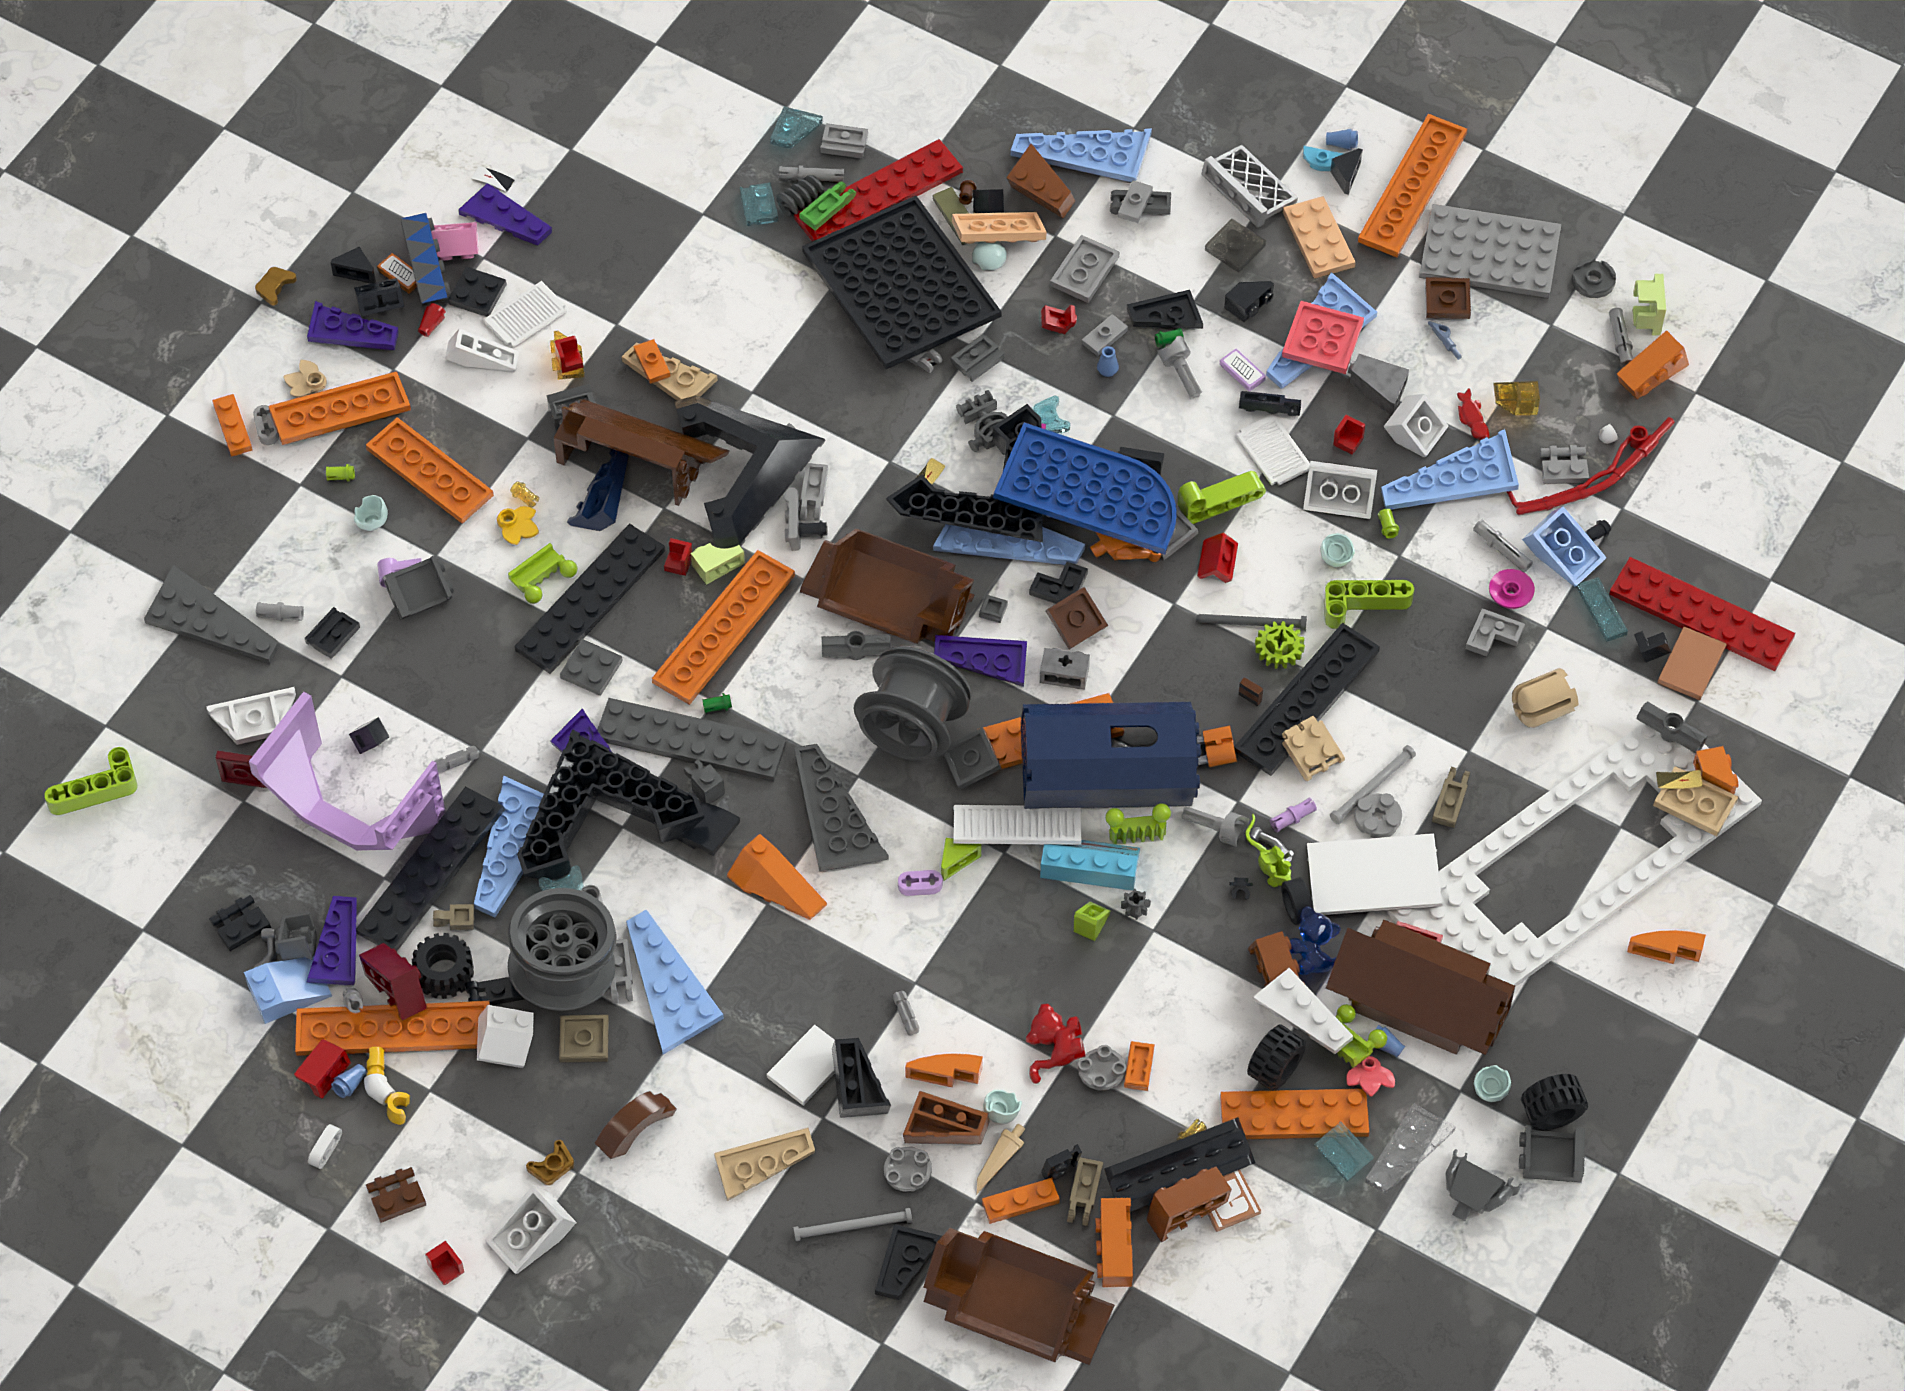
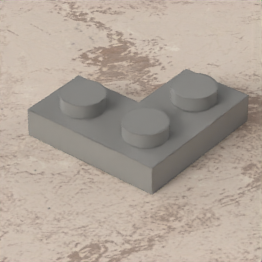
(1491, 627)

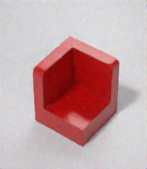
(568, 354)
(1349, 434)
(678, 557)
(444, 1263)

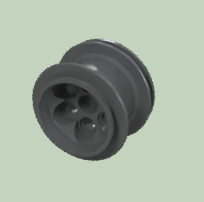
(912, 703)
(548, 945)

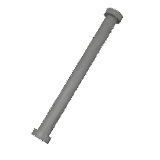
(1408, 753)
(852, 1224)

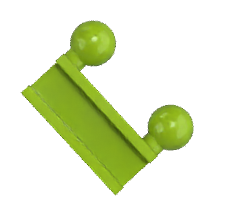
(536, 568)
(1138, 827)
(1358, 1048)

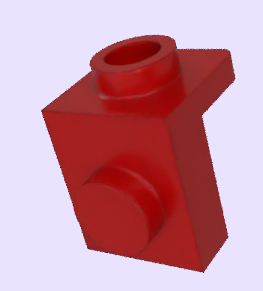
(1057, 319)

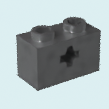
(1064, 668)

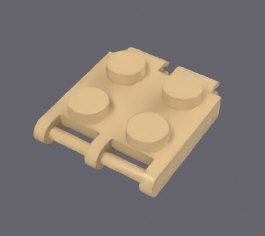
(1311, 746)

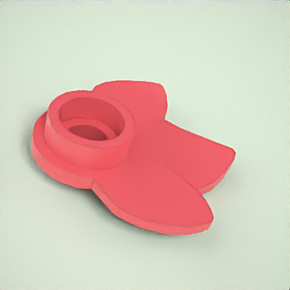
(1370, 1077)

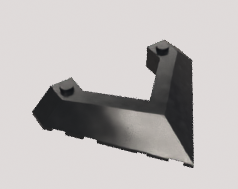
(776, 460)
(967, 509)
(591, 774)

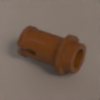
(966, 193)

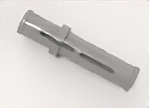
(821, 174)
(1623, 344)
(1495, 540)

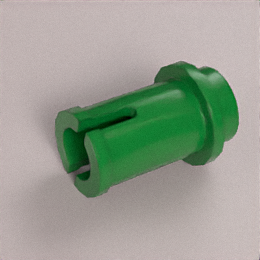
(1166, 338)
(717, 703)

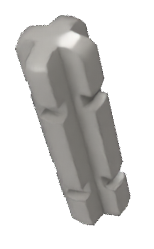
(457, 758)
(906, 1012)

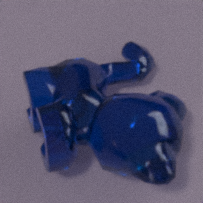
(1315, 932)

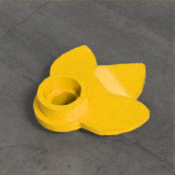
(520, 524)

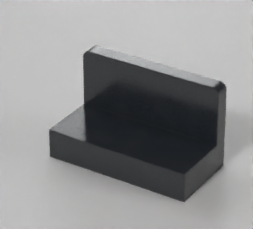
(1152, 459)

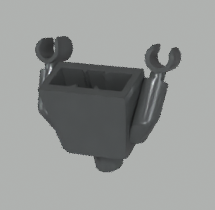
(1475, 1187)

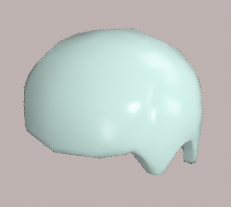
(989, 255)
(371, 513)
(1337, 550)
(1492, 1083)
(1001, 1106)

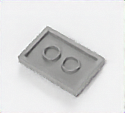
(1084, 268)

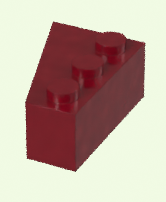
(396, 978)

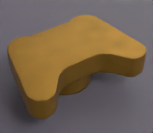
(271, 284)
(553, 1166)

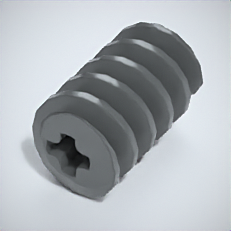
(800, 194)

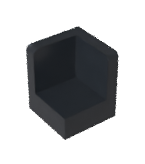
(988, 201)
(1652, 647)
(369, 735)

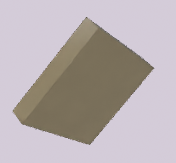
(584, 1038)

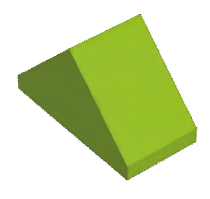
(958, 856)
(1090, 920)

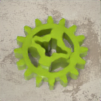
(1290, 649)

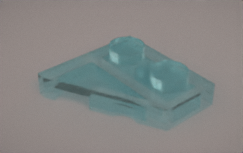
(793, 127)

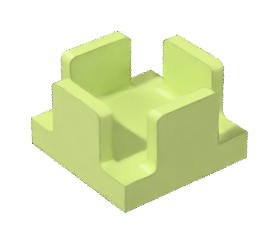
(1653, 293)

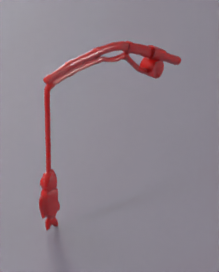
(1638, 439)

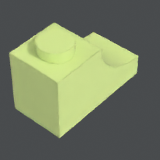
(715, 562)

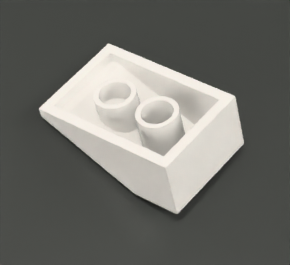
(530, 1229)

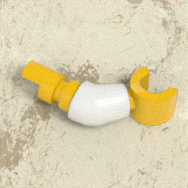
(380, 1090)

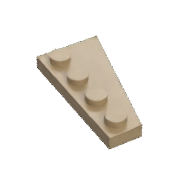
(684, 380)
(758, 1161)

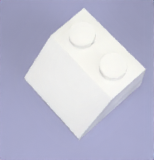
(1416, 424)
(504, 1036)

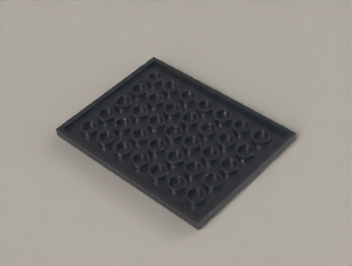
(901, 282)

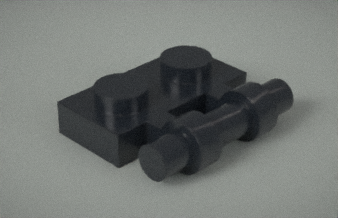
(243, 928)

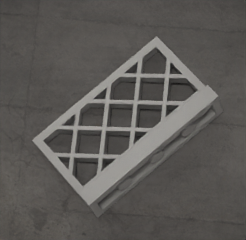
(1237, 191)

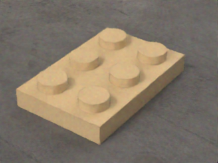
(1700, 806)

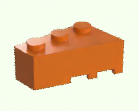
(1653, 365)
(1114, 1243)

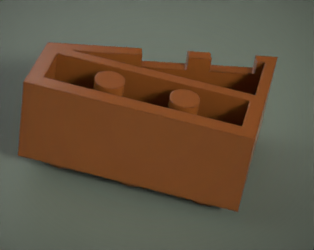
(1040, 183)
(1273, 956)
(944, 1122)
(1187, 1199)

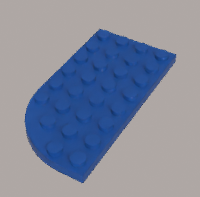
(1088, 488)

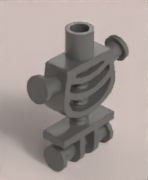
(986, 419)

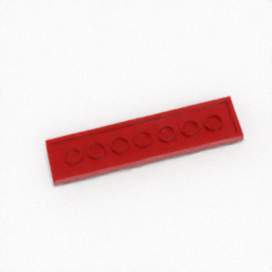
(890, 186)
(1702, 612)

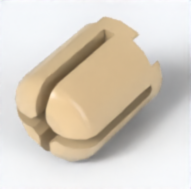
(1544, 698)

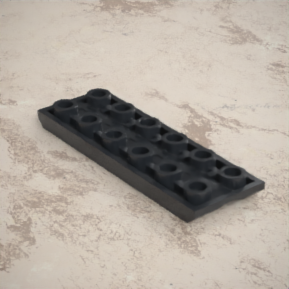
(1144, 1174)

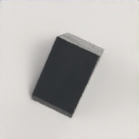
(1345, 168)
(353, 266)

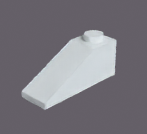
(479, 352)

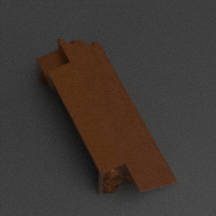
(592, 422)
(888, 587)
(1421, 987)
(1016, 1295)

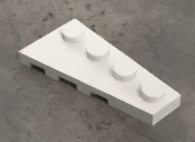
(1303, 1010)

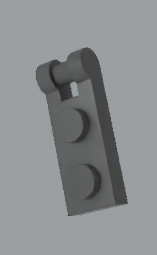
(1158, 202)

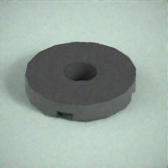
(1592, 288)

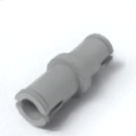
(279, 611)
(352, 1000)

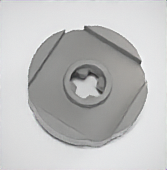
(1378, 803)

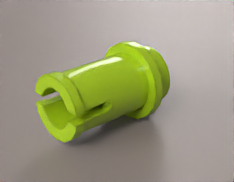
(340, 473)
(1389, 528)

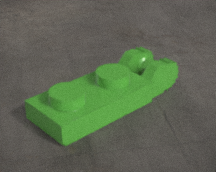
(826, 205)

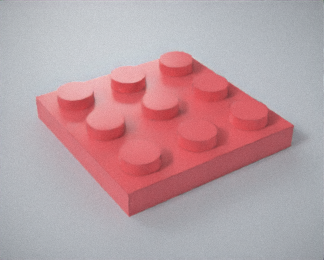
(1323, 337)

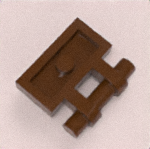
(398, 1201)

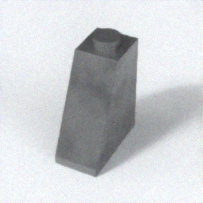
(1379, 381)

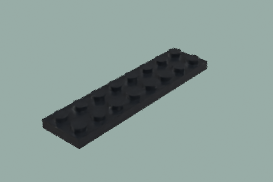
(589, 598)
(1307, 695)
(430, 869)

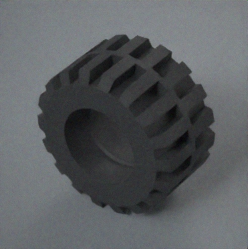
(439, 949)
(1276, 1057)
(1554, 1101)

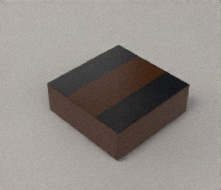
(1250, 691)

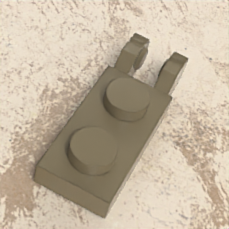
(1451, 799)
(1085, 1188)

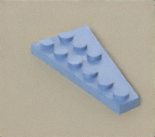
(1092, 152)
(1332, 295)
(1464, 474)
(1054, 549)
(507, 835)
(672, 990)

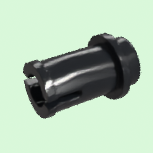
(813, 529)
(1601, 529)

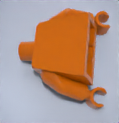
(1122, 550)

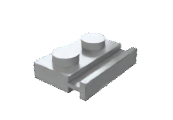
(844, 140)

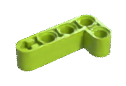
(1220, 497)
(1396, 596)
(57, 795)

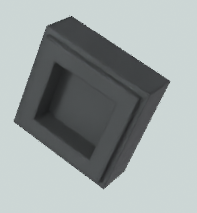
(993, 608)

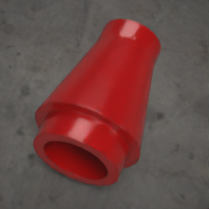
(431, 319)

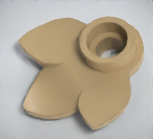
(303, 381)

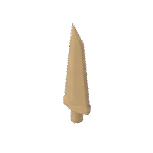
(1004, 1149)

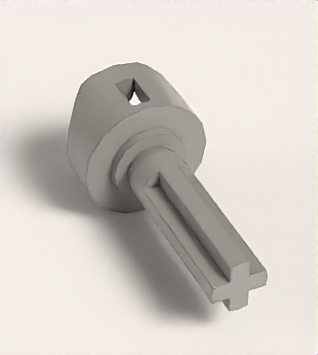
(1175, 356)
(1230, 827)

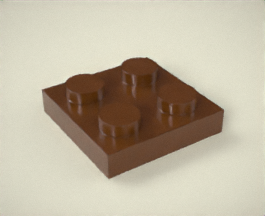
(1448, 298)
(1076, 618)

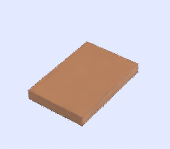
(1691, 663)

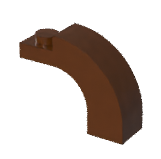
(631, 1121)

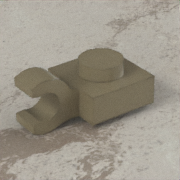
(459, 917)

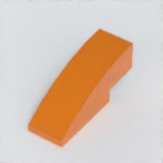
(1667, 945)
(945, 1068)

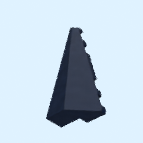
(603, 495)

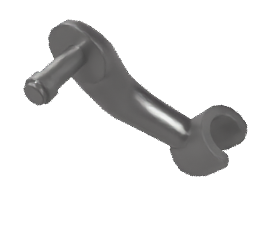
(1257, 834)
(268, 935)

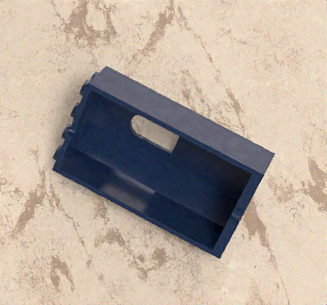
(1074, 766)

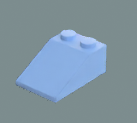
(1564, 546)
(282, 987)

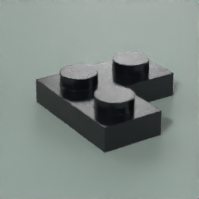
(1056, 589)

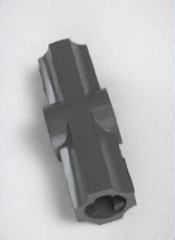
(843, 645)
(1661, 720)

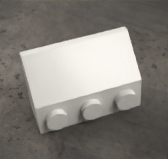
(1340, 489)

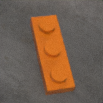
(232, 425)
(1020, 1200)

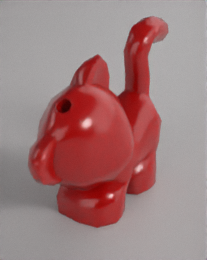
(1049, 1029)

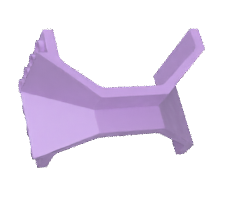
(287, 771)

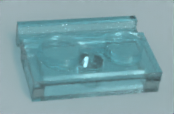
(759, 204)
(1343, 1151)

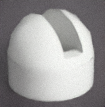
(1608, 434)

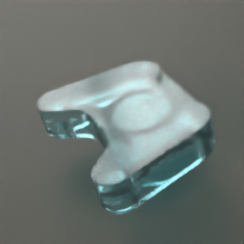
(1047, 411)
(572, 881)

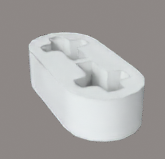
(325, 1146)

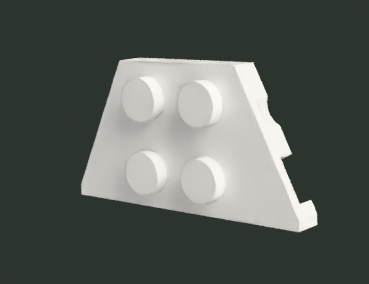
(252, 716)

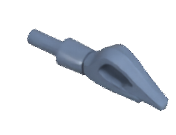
(1444, 337)

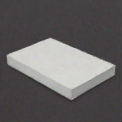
(805, 1066)

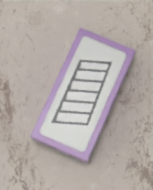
(1242, 370)

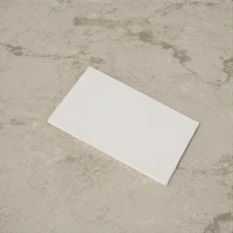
(1374, 874)

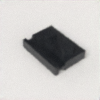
(332, 632)
(1057, 1165)

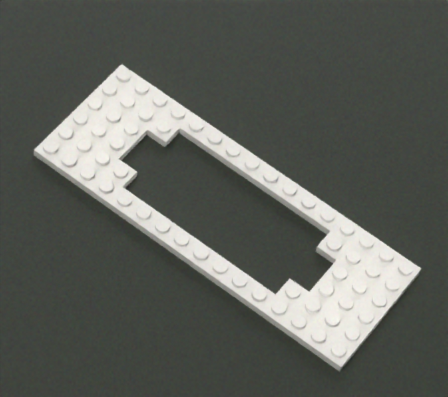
(1519, 951)

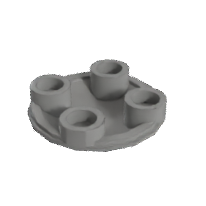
(1102, 1068)
(907, 1168)

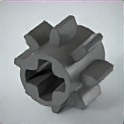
(1133, 898)

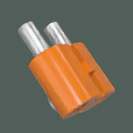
(1218, 747)

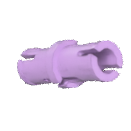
(1293, 814)

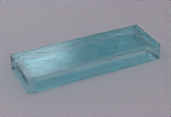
(1602, 609)

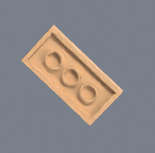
(999, 227)
(1318, 237)

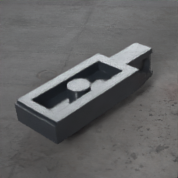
(1269, 402)

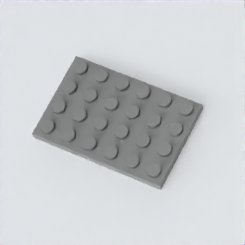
(1491, 250)

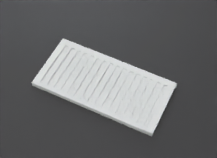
(1016, 825)

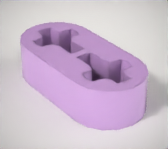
(920, 882)

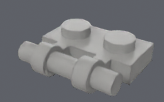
(1564, 471)

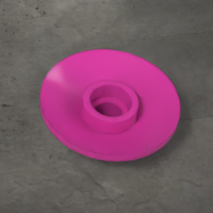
(1511, 581)

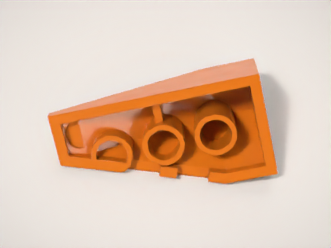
(769, 874)

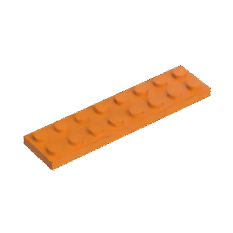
(1412, 185)
(723, 627)
(435, 1028)

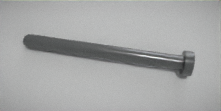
(1251, 621)

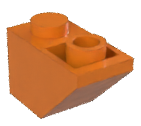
(1716, 768)

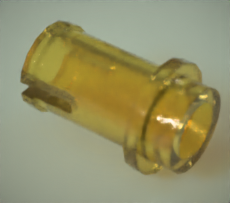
(519, 490)
(1192, 1129)

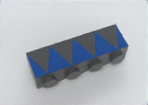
(424, 259)

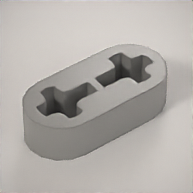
(262, 425)

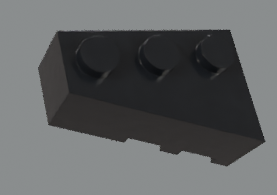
(856, 1083)

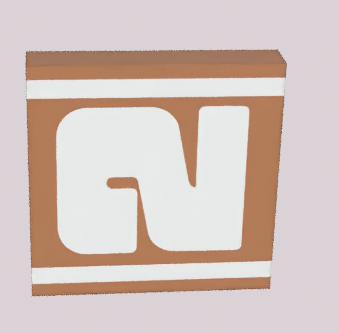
(1240, 1204)

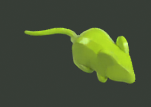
(1271, 861)

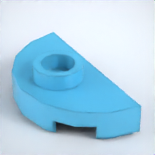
(1319, 158)

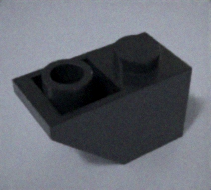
(1248, 297)

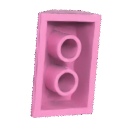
(456, 240)

